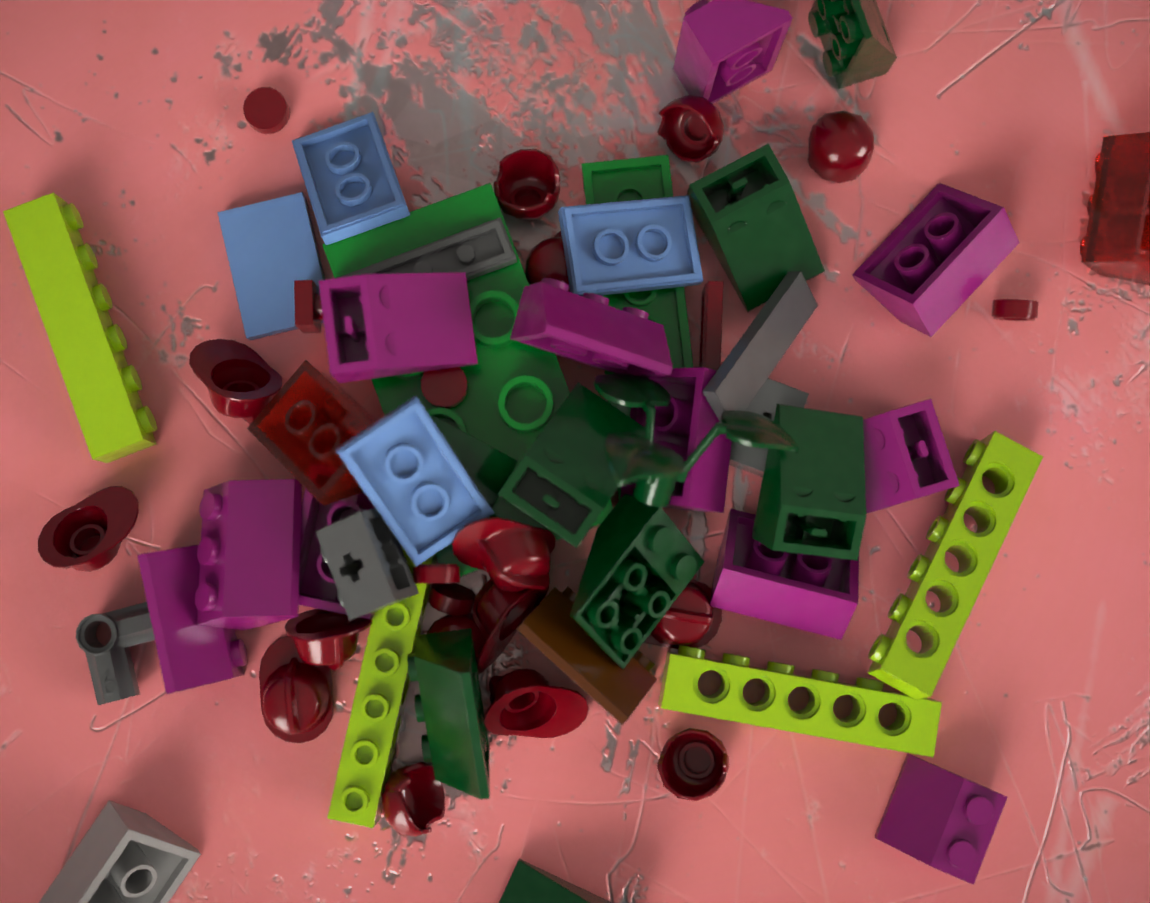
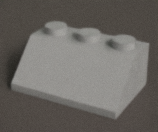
(124, 861)

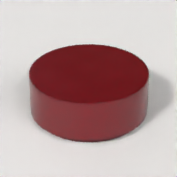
(266, 110)
(1015, 310)
(444, 387)
(436, 573)
(451, 598)

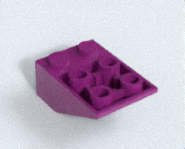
(396, 324)
(905, 456)

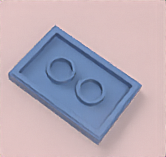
(350, 178)
(630, 246)
(267, 251)
(414, 480)

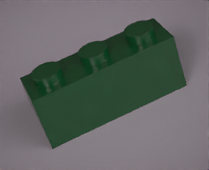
(452, 710)

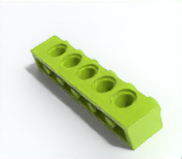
(1012, 471)
(378, 708)
(911, 732)

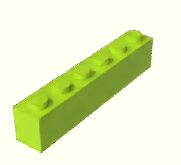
(81, 328)

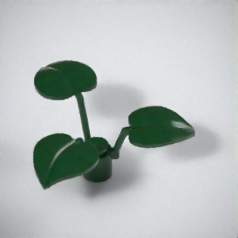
(659, 467)

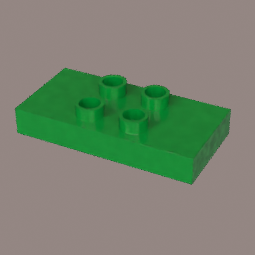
(513, 384)

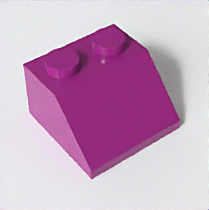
(941, 818)

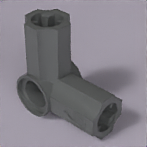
(112, 663)

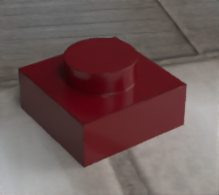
(307, 306)

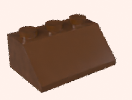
(583, 660)

